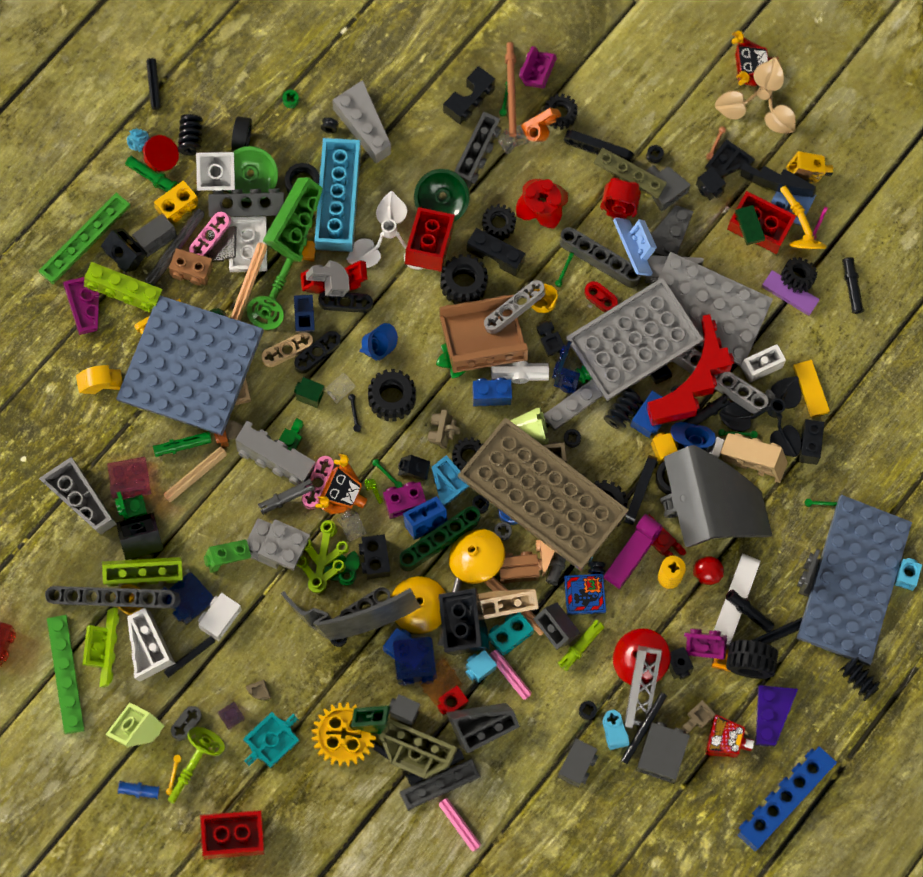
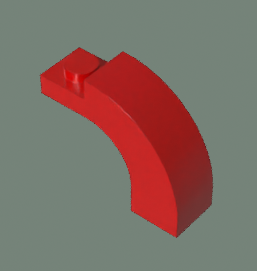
(356, 272)

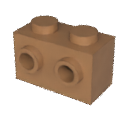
(190, 267)

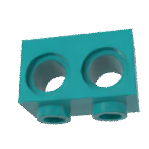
(514, 637)

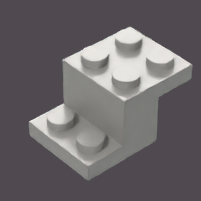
(277, 544)

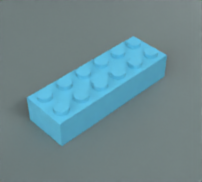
(339, 195)

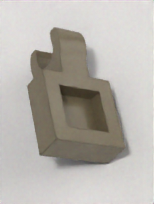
(699, 716)

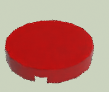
(160, 153)

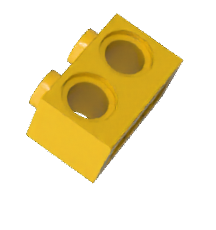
(172, 199)

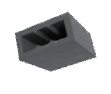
(663, 752)

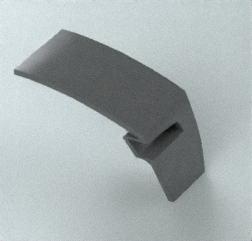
(354, 619)

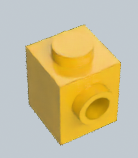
(663, 445)

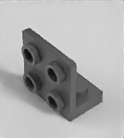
(807, 578)

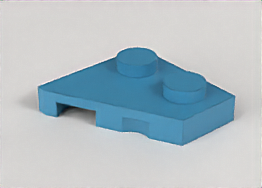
(446, 480)

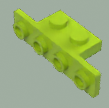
(100, 647)

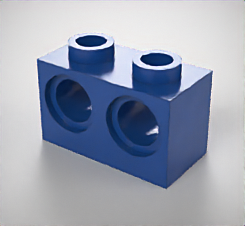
(425, 518)

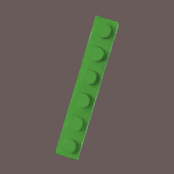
(84, 238)
(65, 674)

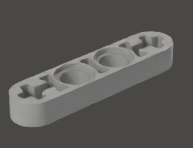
(512, 305)

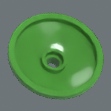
(262, 164)

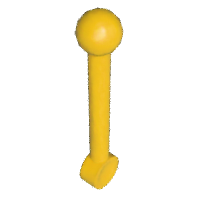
(177, 759)

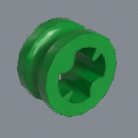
(290, 104)
(584, 375)

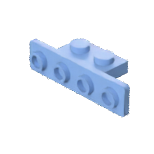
(637, 244)

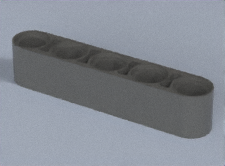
(597, 249)

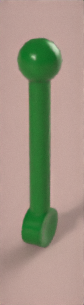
(503, 112)
(558, 283)
(753, 434)
(375, 462)
(808, 502)

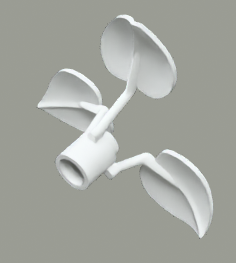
(389, 213)

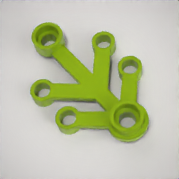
(323, 559)

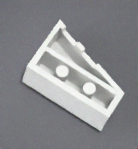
(148, 646)

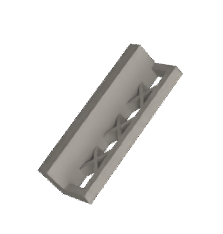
(637, 681)

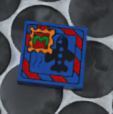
(584, 594)

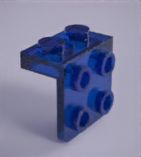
(564, 378)
(194, 598)
(415, 661)

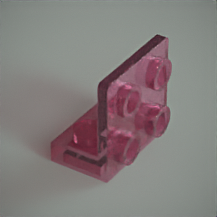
(129, 477)

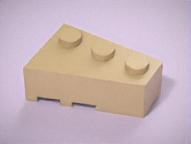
(755, 455)

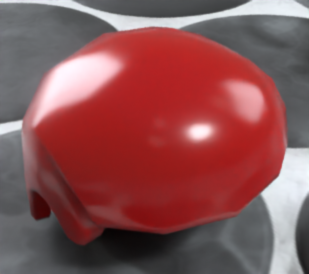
(708, 570)

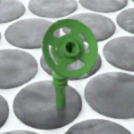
(267, 307)

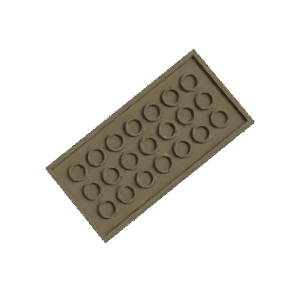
(543, 493)

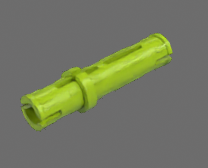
(575, 651)

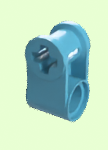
(615, 733)

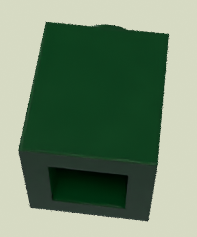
(309, 392)

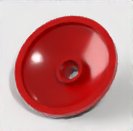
(627, 647)

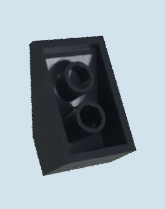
(463, 622)

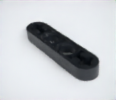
(595, 145)
(641, 489)

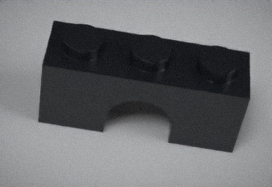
(461, 107)
(508, 257)

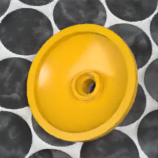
(481, 563)
(428, 616)

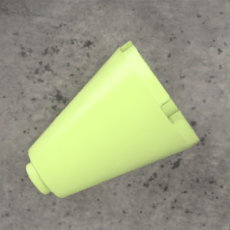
(533, 424)

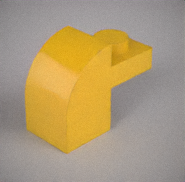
(98, 378)

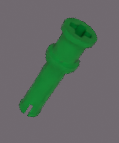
(158, 179)

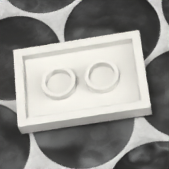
(249, 233)

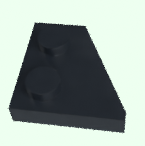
(729, 159)

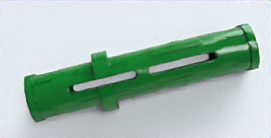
(182, 444)

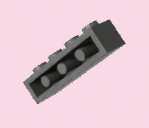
(478, 147)

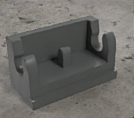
(155, 234)

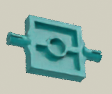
(271, 740)

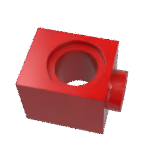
(456, 694)

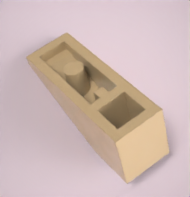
(507, 602)

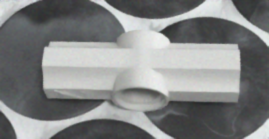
(521, 372)

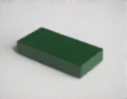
(749, 225)

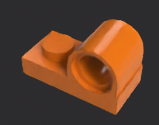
(540, 122)

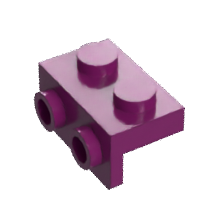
(537, 68)
(706, 644)

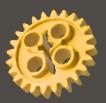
(341, 752)

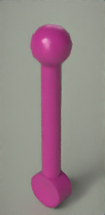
(819, 222)

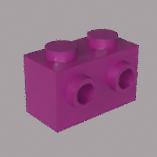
(403, 498)

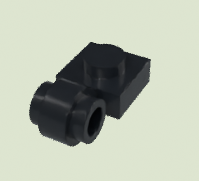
(551, 341)

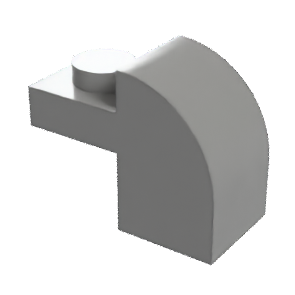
(333, 276)

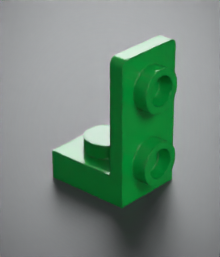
(130, 507)

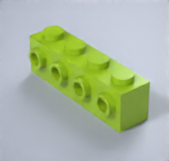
(122, 287)
(142, 571)

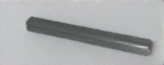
(177, 243)

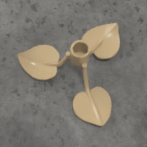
(769, 78)

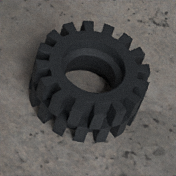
(566, 103)
(502, 212)
(793, 280)
(461, 447)

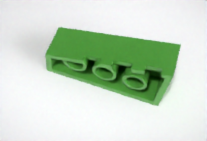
(294, 219)

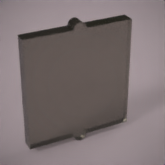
(225, 246)

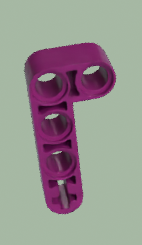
(633, 552)

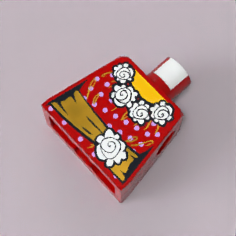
(727, 738)

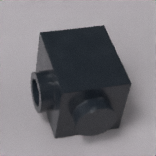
(711, 184)
(680, 664)

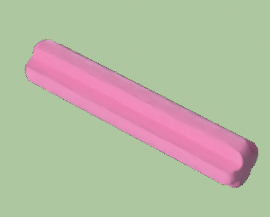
(510, 674)
(459, 824)

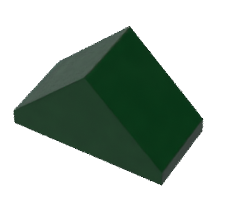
(371, 718)

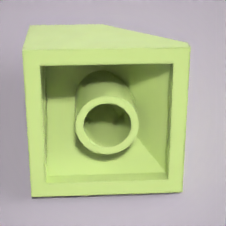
(135, 727)

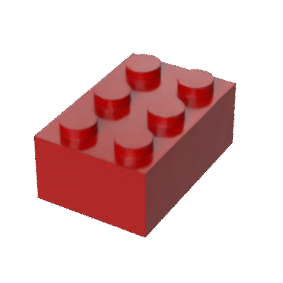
(773, 221)
(429, 239)
(232, 834)

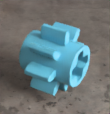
(137, 139)

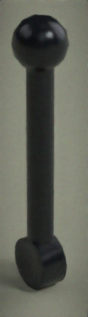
(357, 428)

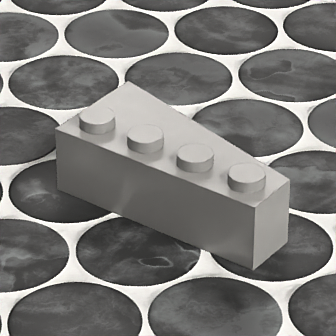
(362, 120)
(273, 455)
(76, 491)

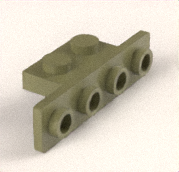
(630, 172)

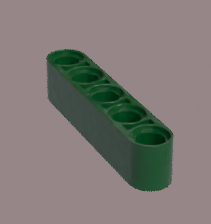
(434, 546)

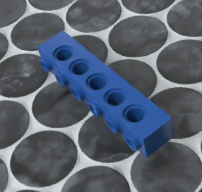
(823, 764)

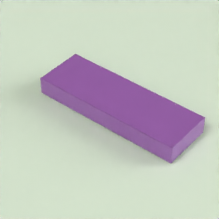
(802, 301)

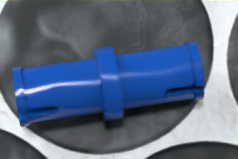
(138, 790)

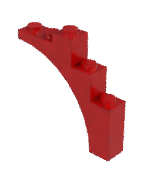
(683, 401)

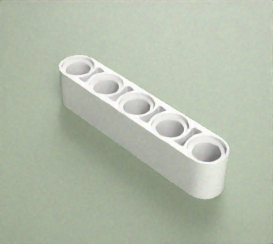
(741, 583)

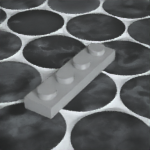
(572, 405)

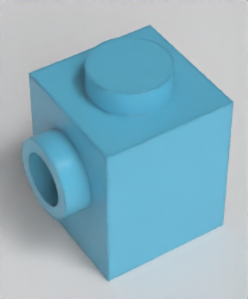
(480, 666)

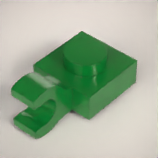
(291, 437)

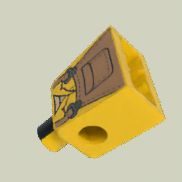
(809, 166)

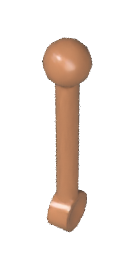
(721, 130)

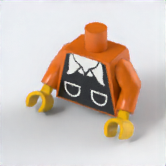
(341, 489)

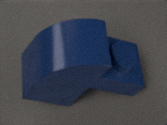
(304, 313)

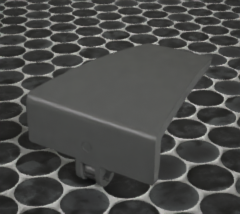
(712, 498)

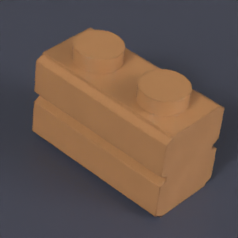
(519, 568)

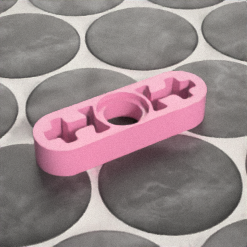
(214, 221)
(318, 467)

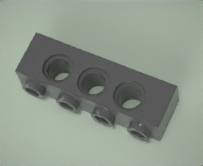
(216, 202)

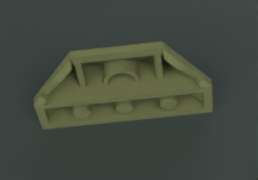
(415, 750)

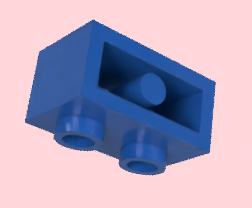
(492, 392)

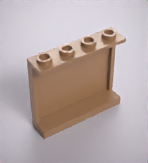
(470, 343)

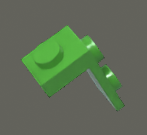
(226, 553)

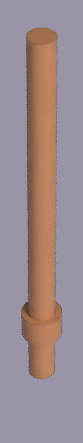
(510, 60)

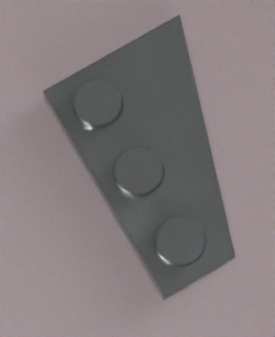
(671, 231)

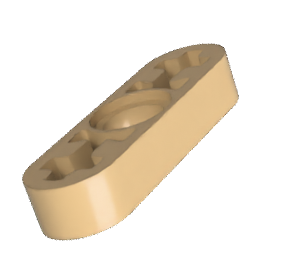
(284, 357)

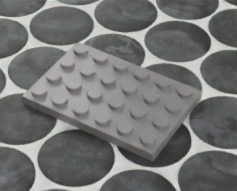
(733, 306)
(634, 339)

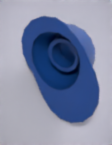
(379, 341)
(691, 434)

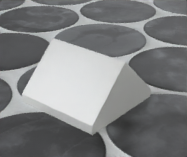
(215, 171)

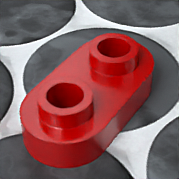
(603, 295)

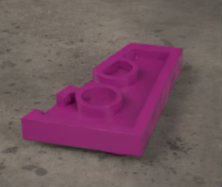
(83, 304)

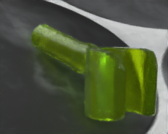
(370, 484)

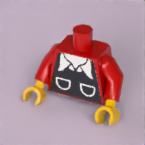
(748, 58)

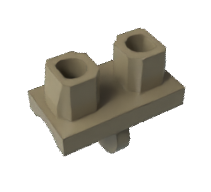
(446, 429)

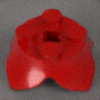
(548, 212)

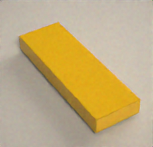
(811, 389)

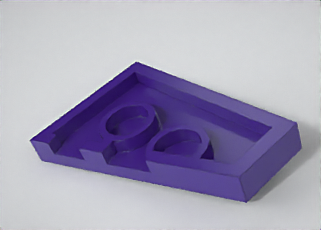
(772, 712)

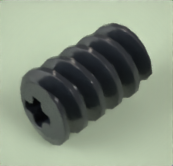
(189, 134)
(623, 408)
(860, 678)

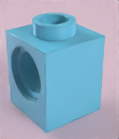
(905, 581)

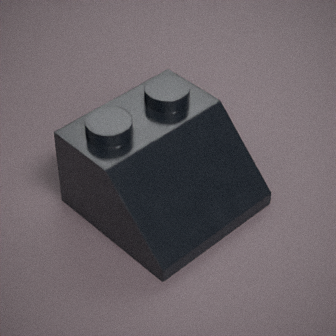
(139, 536)

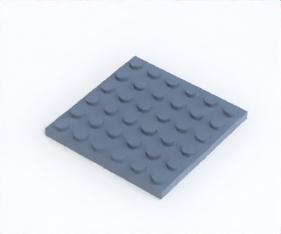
(190, 365)

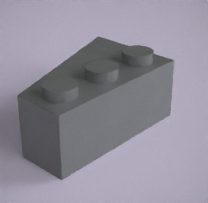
(482, 724)

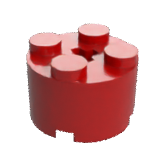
(621, 198)

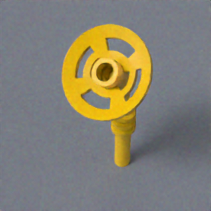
(808, 239)

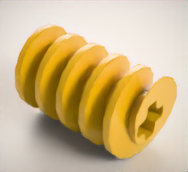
(671, 572)

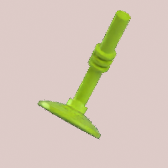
(202, 747)

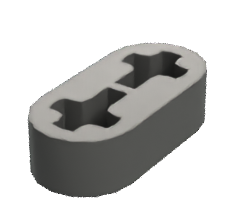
(183, 720)

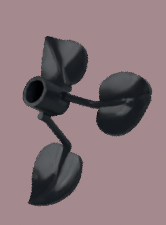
(787, 396)

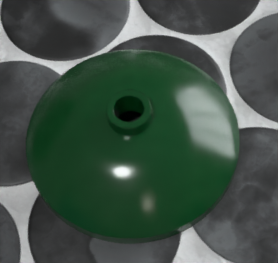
(442, 180)

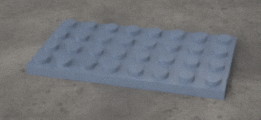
(854, 580)

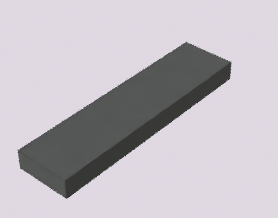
(439, 784)

